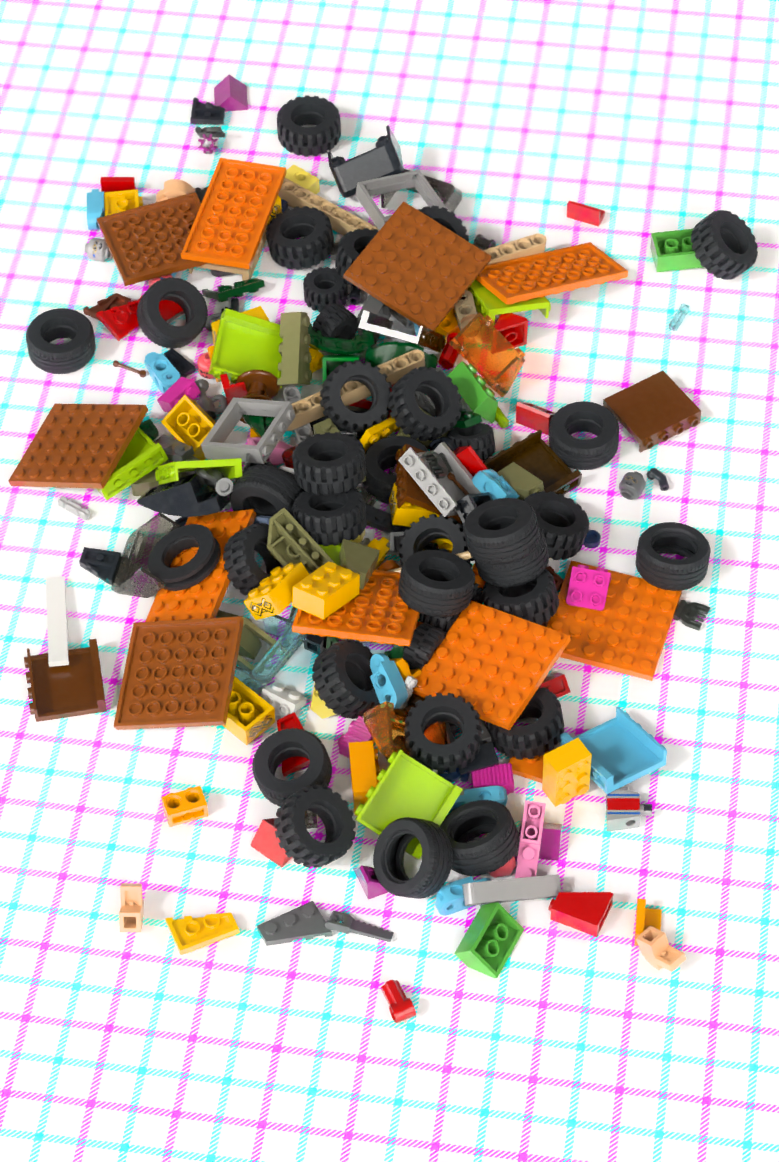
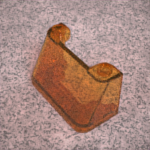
(489, 353)
(388, 729)

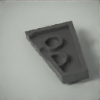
(175, 449)
(295, 924)

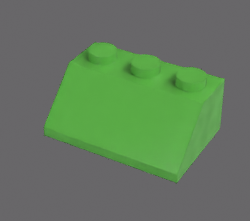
(474, 391)
(489, 940)

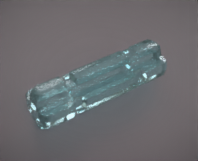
(679, 317)

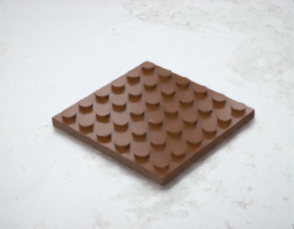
(150, 238)
(417, 267)
(78, 445)
(179, 673)

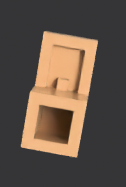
(174, 188)
(131, 908)
(657, 950)

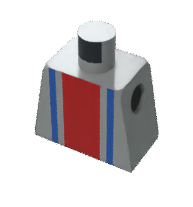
(624, 810)

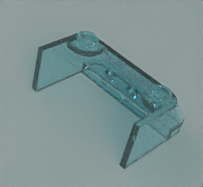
(276, 656)

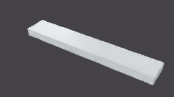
(57, 621)

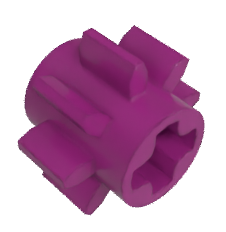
(206, 147)

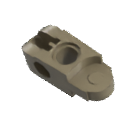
(465, 310)

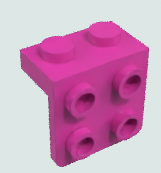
(588, 587)

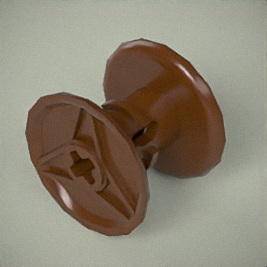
(259, 385)

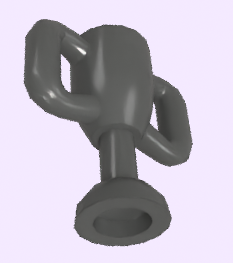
(207, 403)
(216, 480)

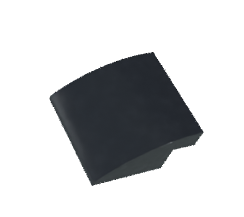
(184, 498)

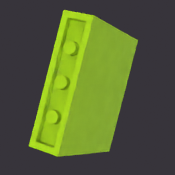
(490, 305)
(245, 345)
(137, 461)
(169, 472)
(407, 791)

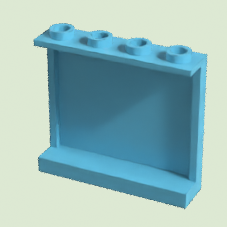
(620, 751)

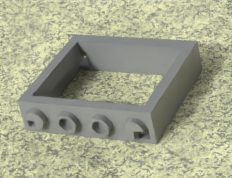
(394, 183)
(214, 445)

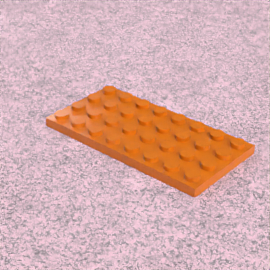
(234, 213)
(550, 273)
(205, 597)

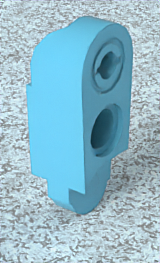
(95, 208)
(161, 371)
(496, 485)
(387, 680)
(493, 793)
(451, 897)

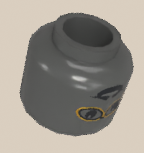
(632, 485)

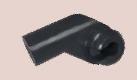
(234, 305)
(654, 473)

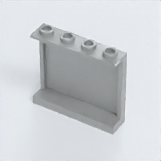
(441, 491)

